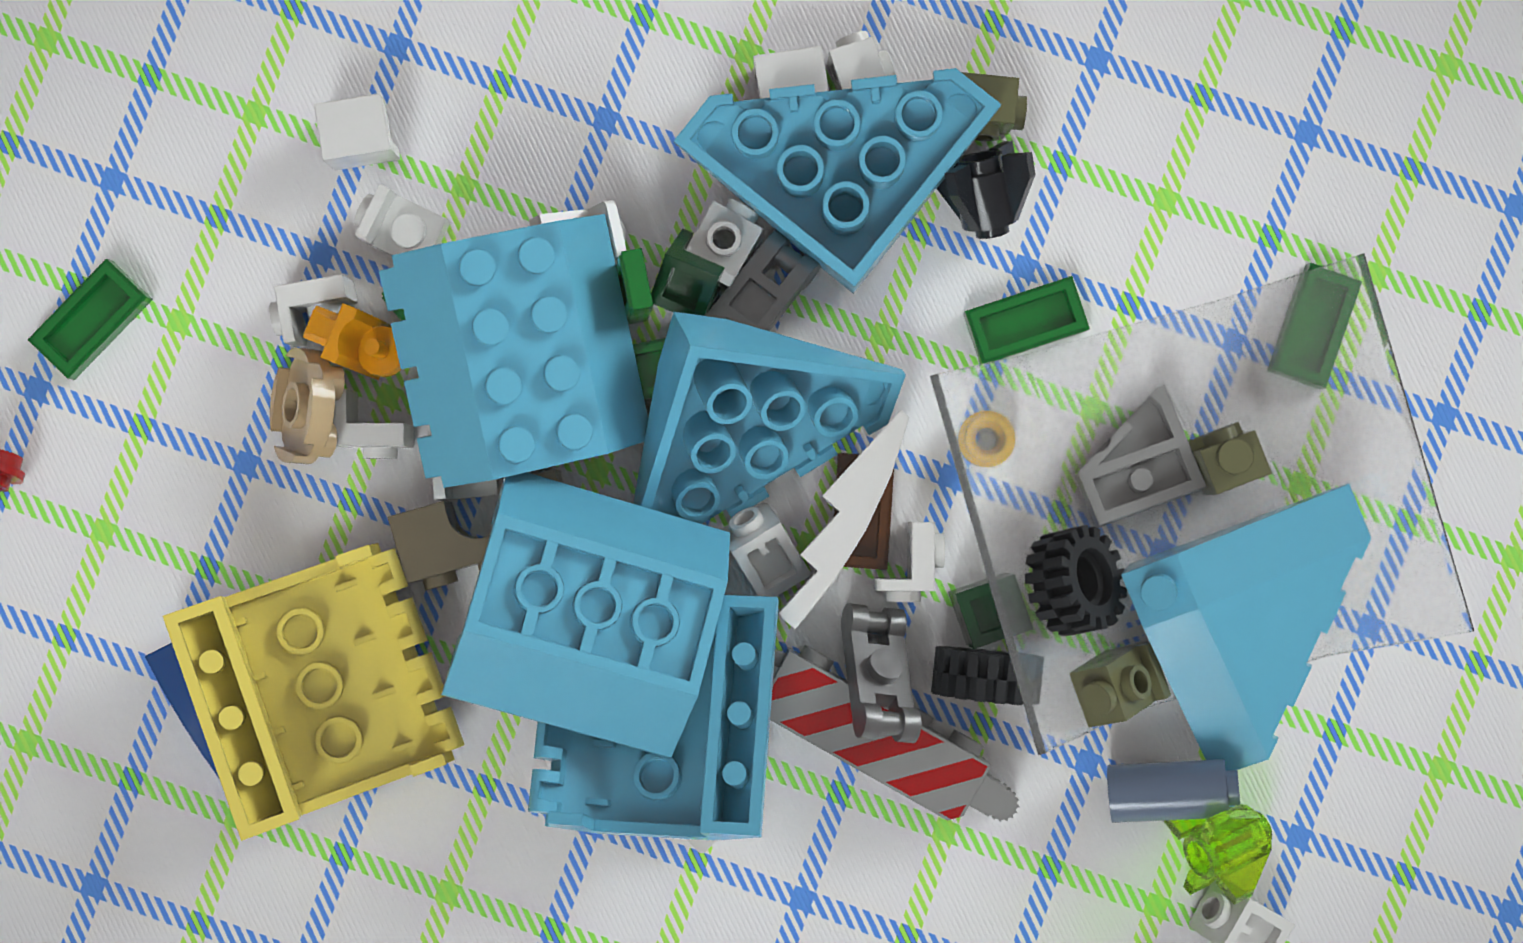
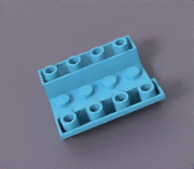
(591, 614)

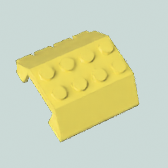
(313, 688)

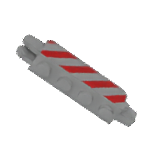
(933, 771)

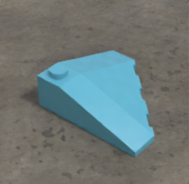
(840, 165)
(745, 409)
(1243, 616)

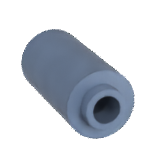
(1170, 790)

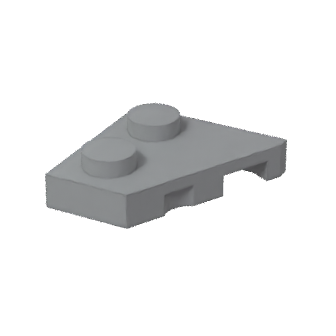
(1140, 464)

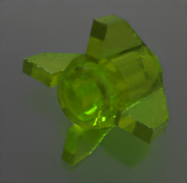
(1225, 848)

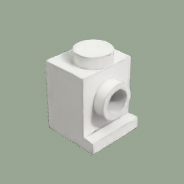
(857, 59)
(741, 222)

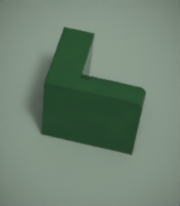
(686, 280)
(976, 614)

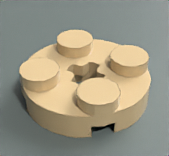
(305, 406)

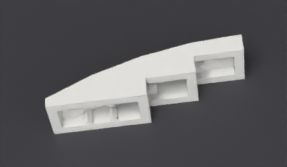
(855, 500)

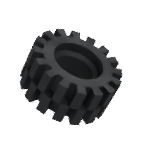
(1075, 581)
(974, 675)

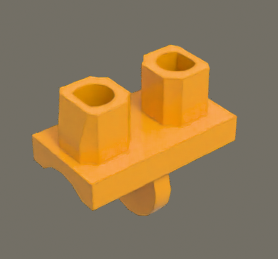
(354, 340)

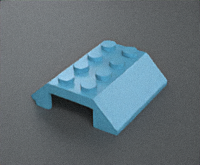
(516, 350)
(717, 770)

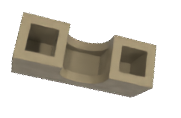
(434, 543)

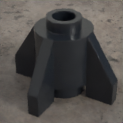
(989, 189)

